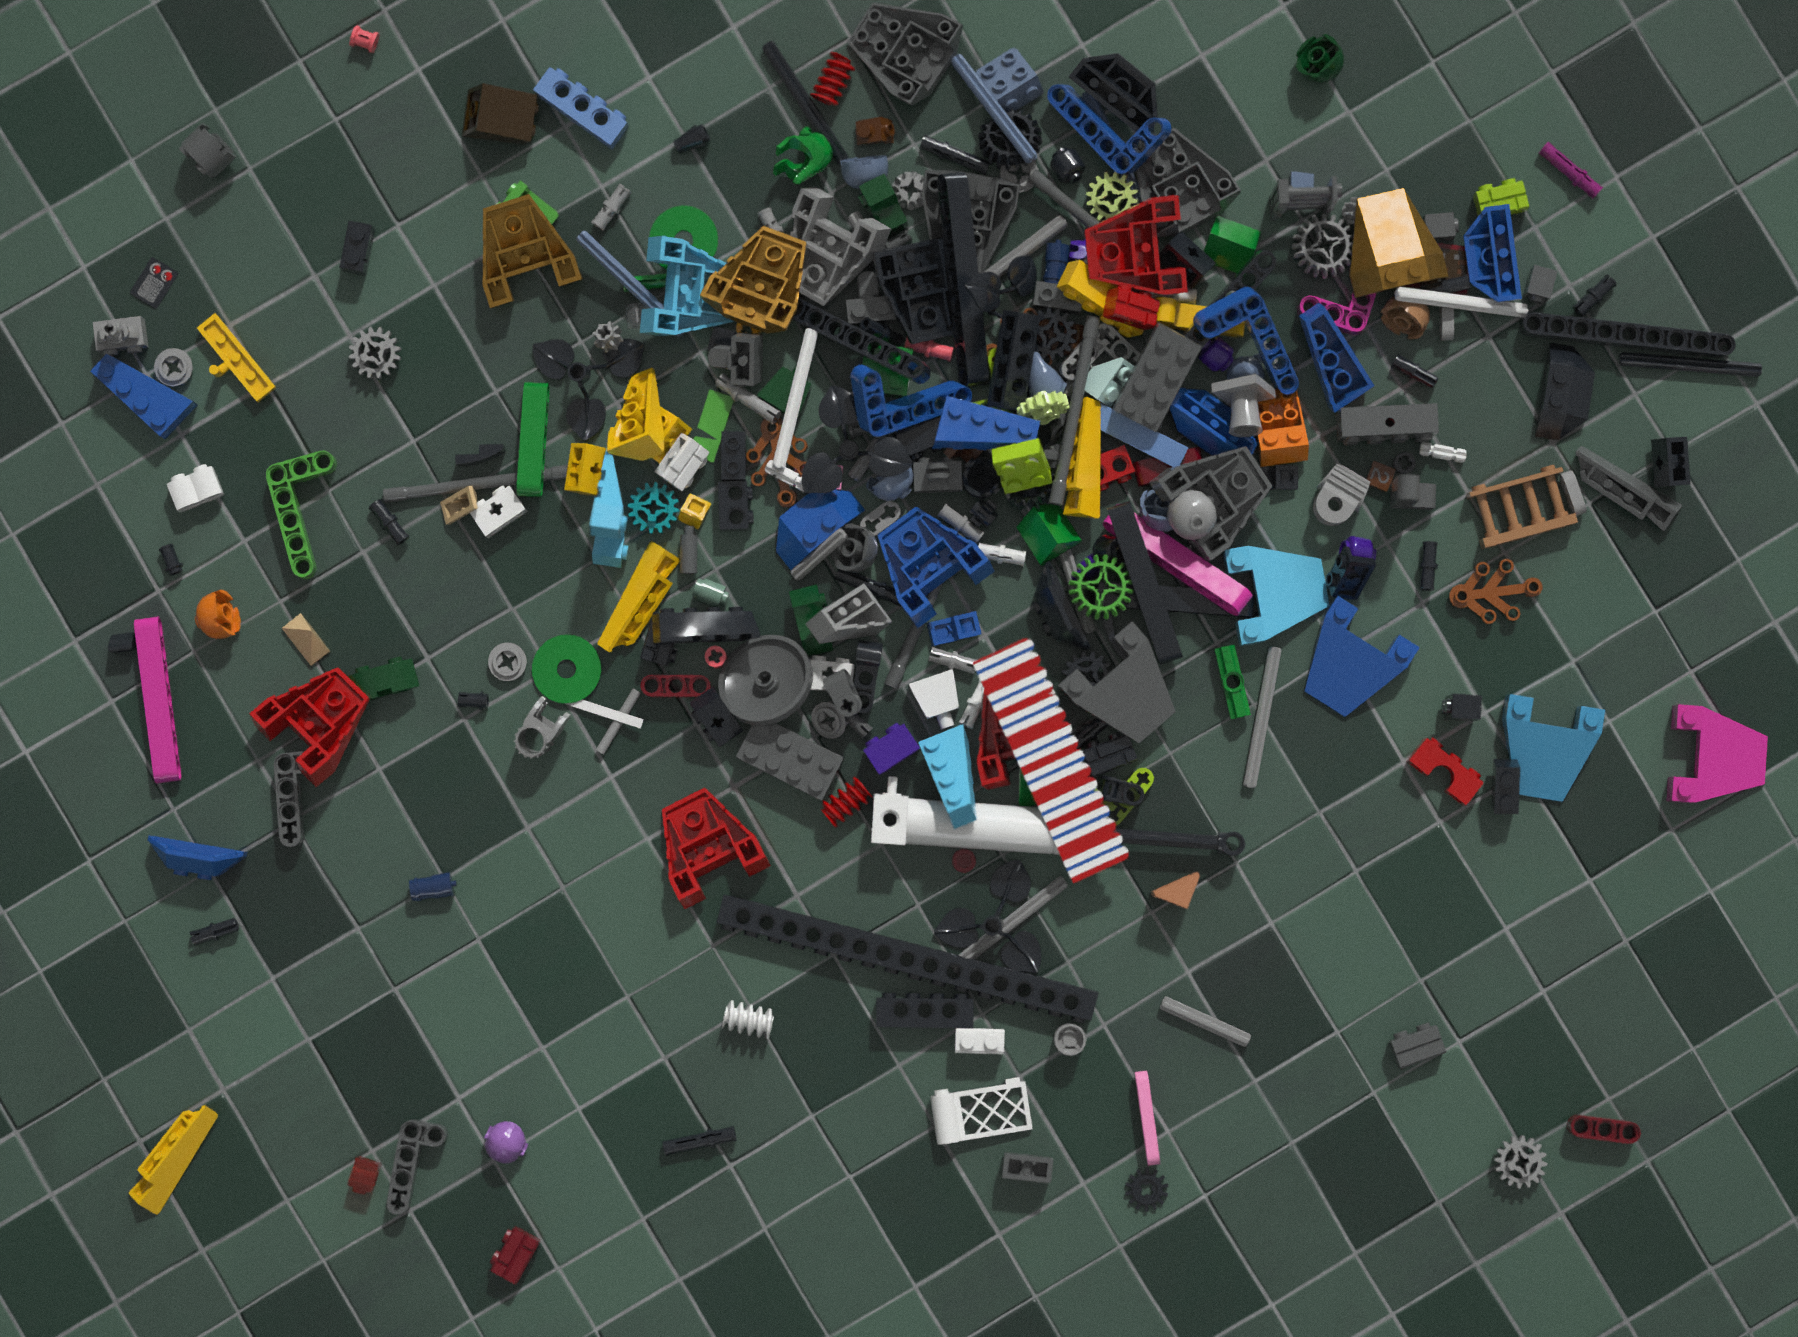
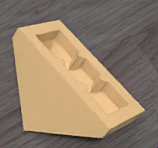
(459, 504)
(306, 639)

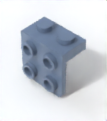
(1010, 80)

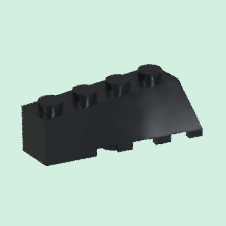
(704, 626)

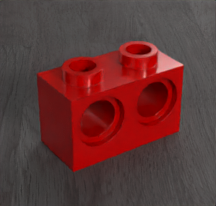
(1109, 473)

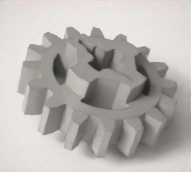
(366, 358)
(1524, 1173)

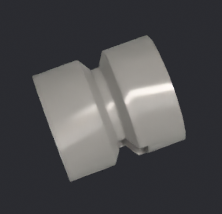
(1069, 1039)

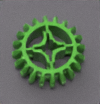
(1097, 608)

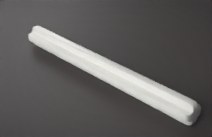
(1460, 302)
(795, 398)

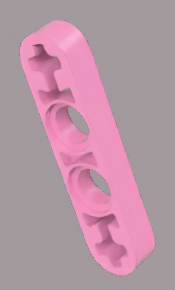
(1147, 1118)

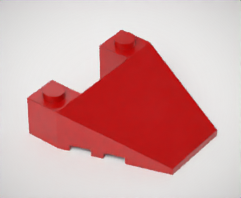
(1126, 248)
(321, 714)
(993, 750)
(702, 838)

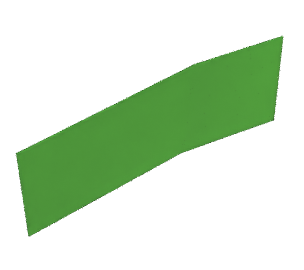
(714, 421)

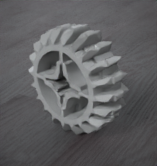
(1321, 235)

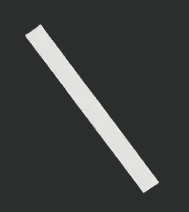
(607, 712)

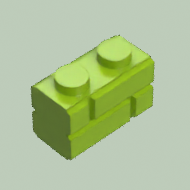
(1508, 193)

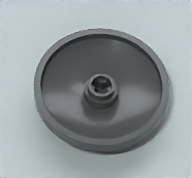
(765, 680)

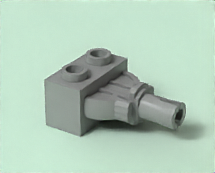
(120, 335)

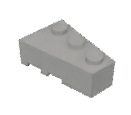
(850, 617)

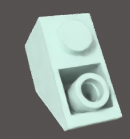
(1108, 379)

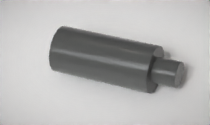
(688, 551)

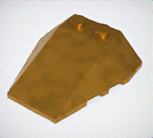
(1392, 245)
(760, 282)

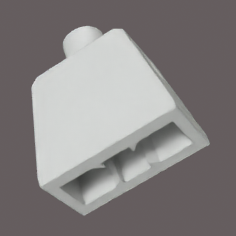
(937, 697)

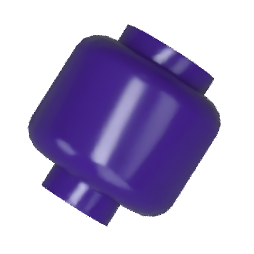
(1216, 354)
(1359, 547)

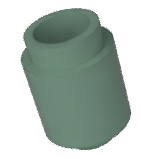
(710, 593)

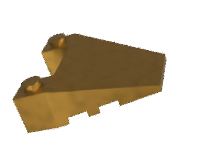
(518, 241)

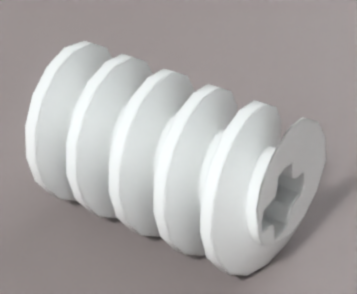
(748, 1019)

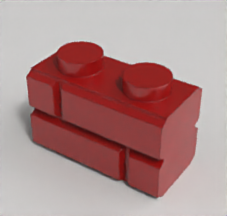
(1131, 308)

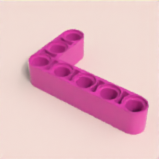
(1344, 313)

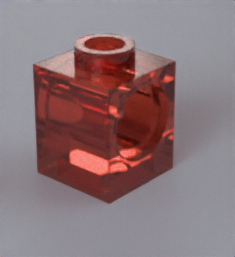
(364, 1175)

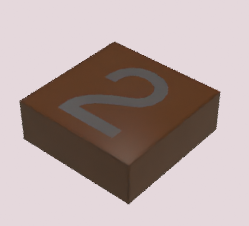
(1380, 476)

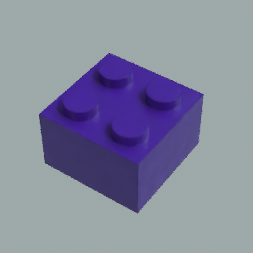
(890, 749)

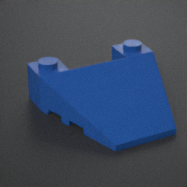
(923, 556)
(1346, 667)

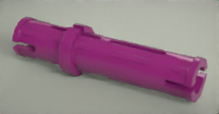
(1569, 169)

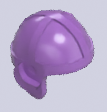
(505, 1142)

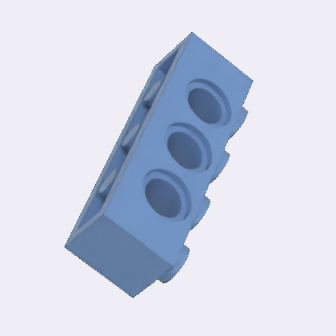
(608, 133)

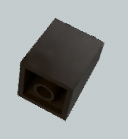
(499, 114)

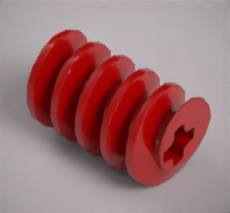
(833, 79)
(845, 802)

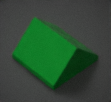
(1231, 244)
(1048, 532)

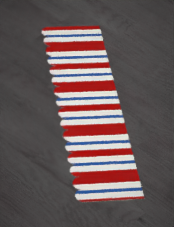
(1049, 760)

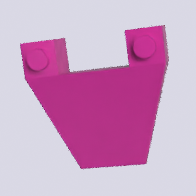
(1726, 756)

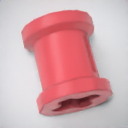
(364, 39)
(708, 654)

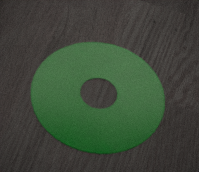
(690, 220)
(566, 689)

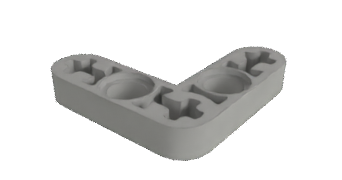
(1099, 347)

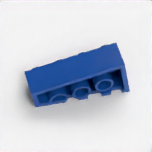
(1335, 362)
(150, 400)
(981, 427)

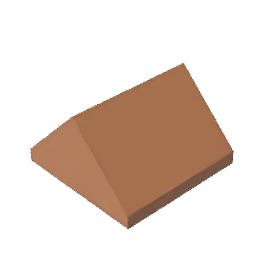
(1179, 891)

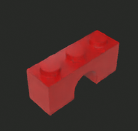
(1463, 782)

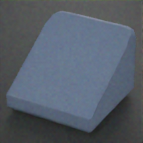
(1300, 179)

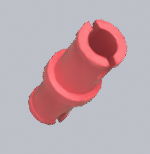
(933, 349)

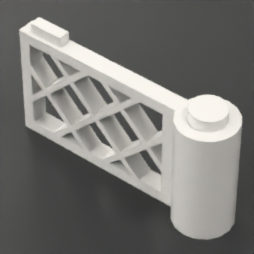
(949, 1118)

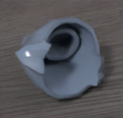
(1246, 366)
(1044, 378)

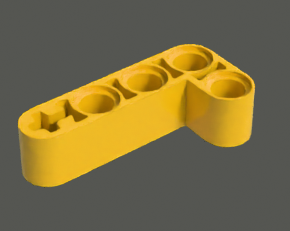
(1181, 315)

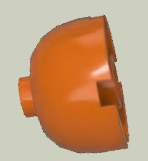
(216, 615)

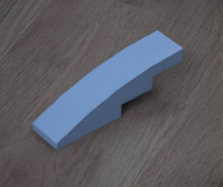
(1141, 437)

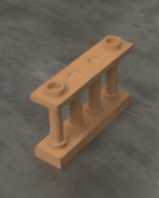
(1538, 523)

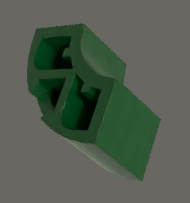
(883, 204)
(807, 604)
(386, 679)

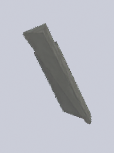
(1626, 489)

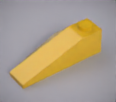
(639, 423)

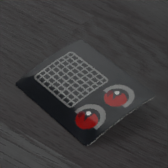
(154, 282)

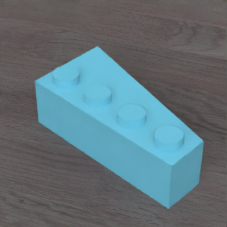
(950, 768)

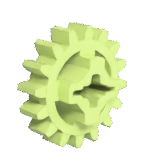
(1109, 185)
(1044, 406)

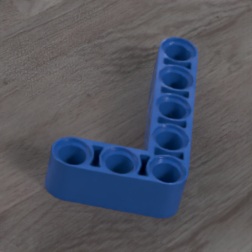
(1105, 133)
(1258, 332)
(903, 407)

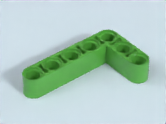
(286, 485)

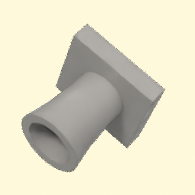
(1243, 397)

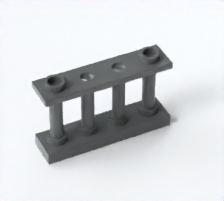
(1289, 198)

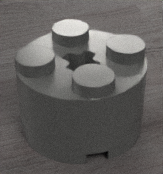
(208, 151)

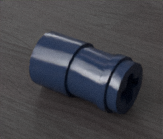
(1056, 261)
(432, 887)

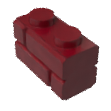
(515, 1254)

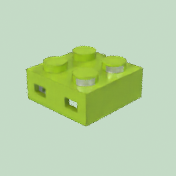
(1022, 466)

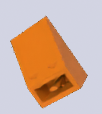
(1283, 431)

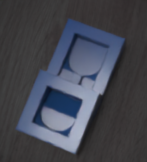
(953, 628)

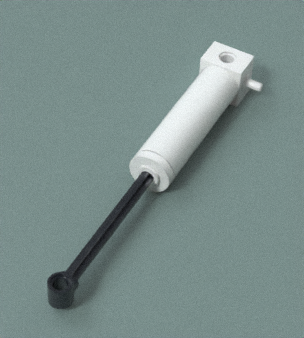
(1003, 828)

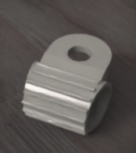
(1346, 489)
(547, 728)

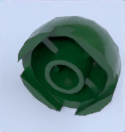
(1320, 59)

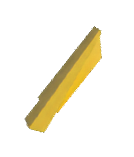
(1084, 467)
(639, 598)
(171, 1158)

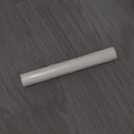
(615, 726)

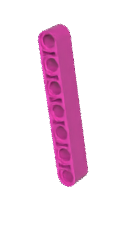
(1191, 568)
(157, 700)

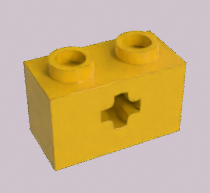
(584, 468)

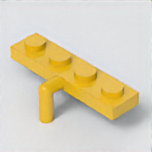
(235, 358)

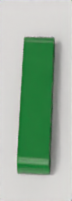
(533, 439)

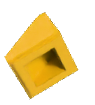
(694, 511)

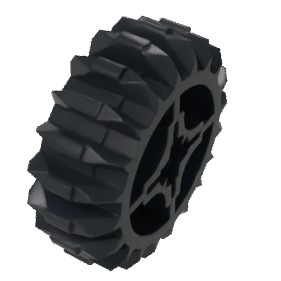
(992, 135)

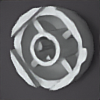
(1192, 515)

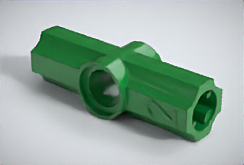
(1229, 666)

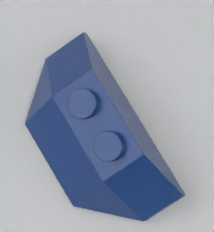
(1493, 255)
(1206, 422)
(812, 522)
(195, 857)

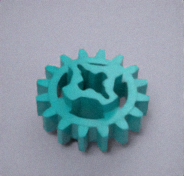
(665, 509)

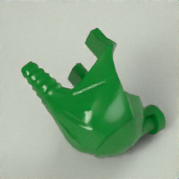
(817, 154)

